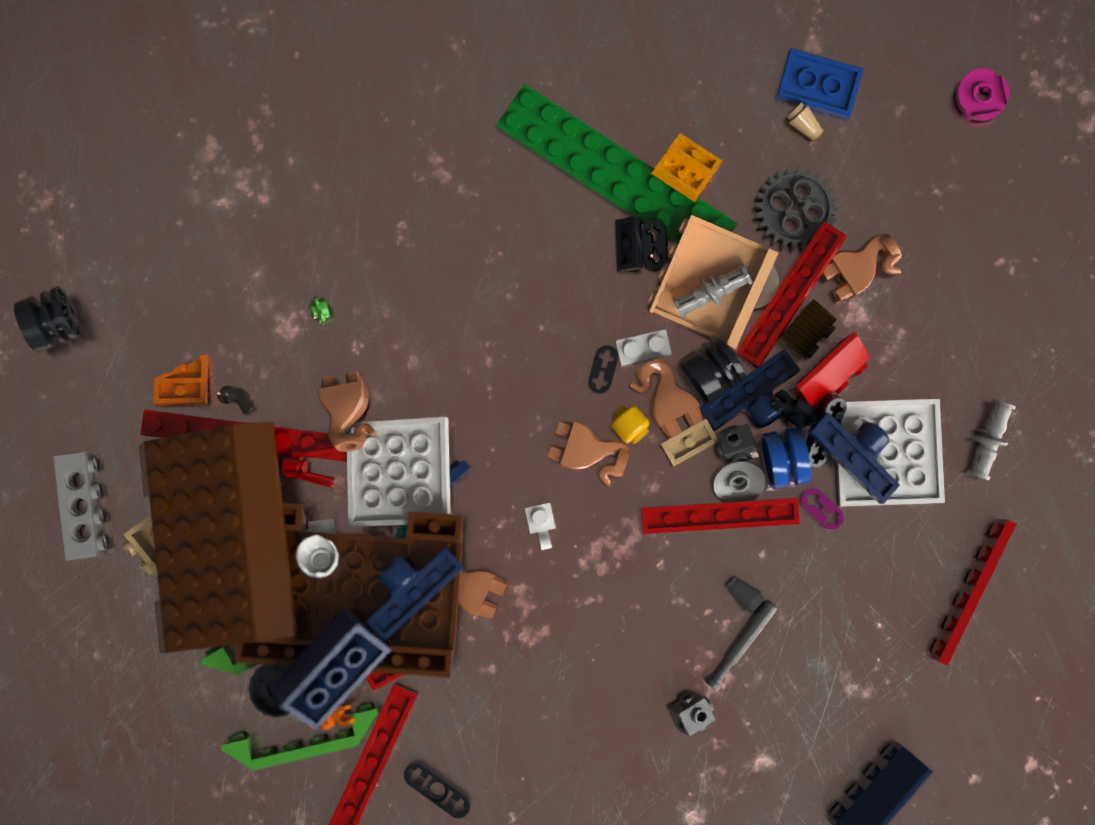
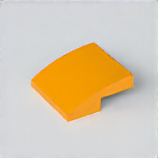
(686, 167)

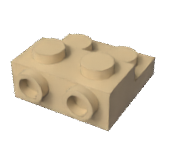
(140, 541)

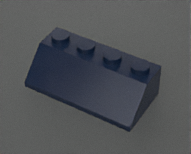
(329, 669)
(883, 790)

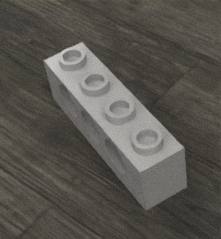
(68, 496)

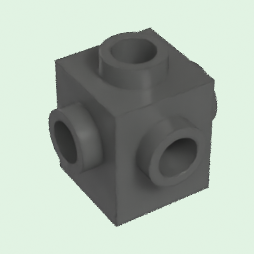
(737, 443)
(692, 713)

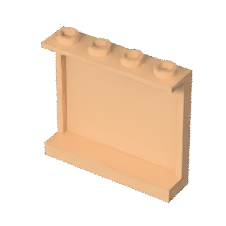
(714, 251)

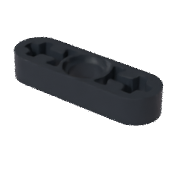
(838, 414)
(457, 795)

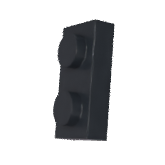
(629, 243)

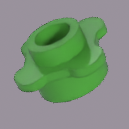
(319, 309)

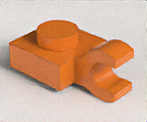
(337, 716)

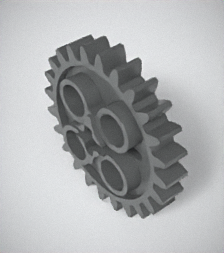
(774, 217)

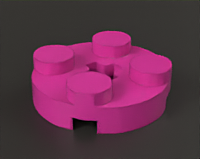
(990, 82)

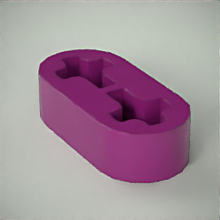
(825, 504)

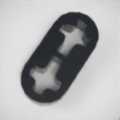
(661, 243)
(609, 370)

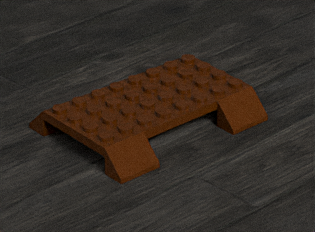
(218, 537)
(418, 646)

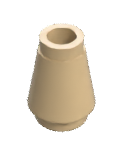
(804, 121)

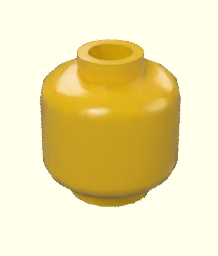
(630, 424)

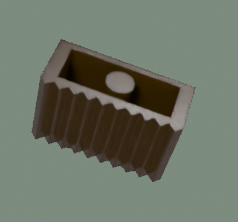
(807, 330)

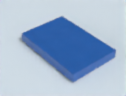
(819, 83)

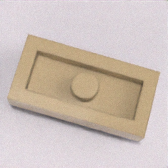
(689, 442)

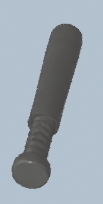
(748, 635)

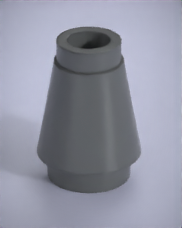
(745, 594)

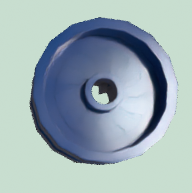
(786, 458)

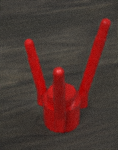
(297, 467)

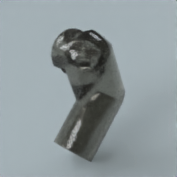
(236, 395)

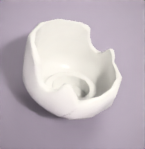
(317, 556)

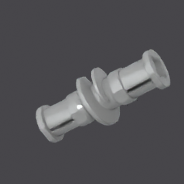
(712, 291)
(991, 439)

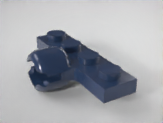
(753, 394)
(857, 454)
(410, 589)

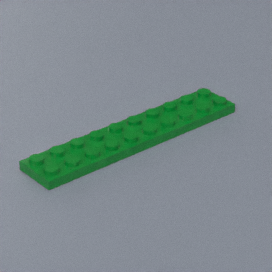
(601, 164)

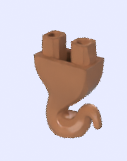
(858, 267)
(669, 398)
(345, 406)
(586, 450)
(474, 589)

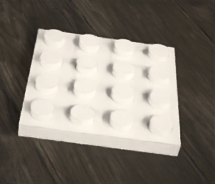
(910, 456)
(399, 472)

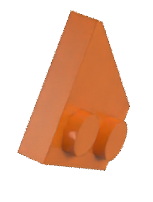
(183, 385)

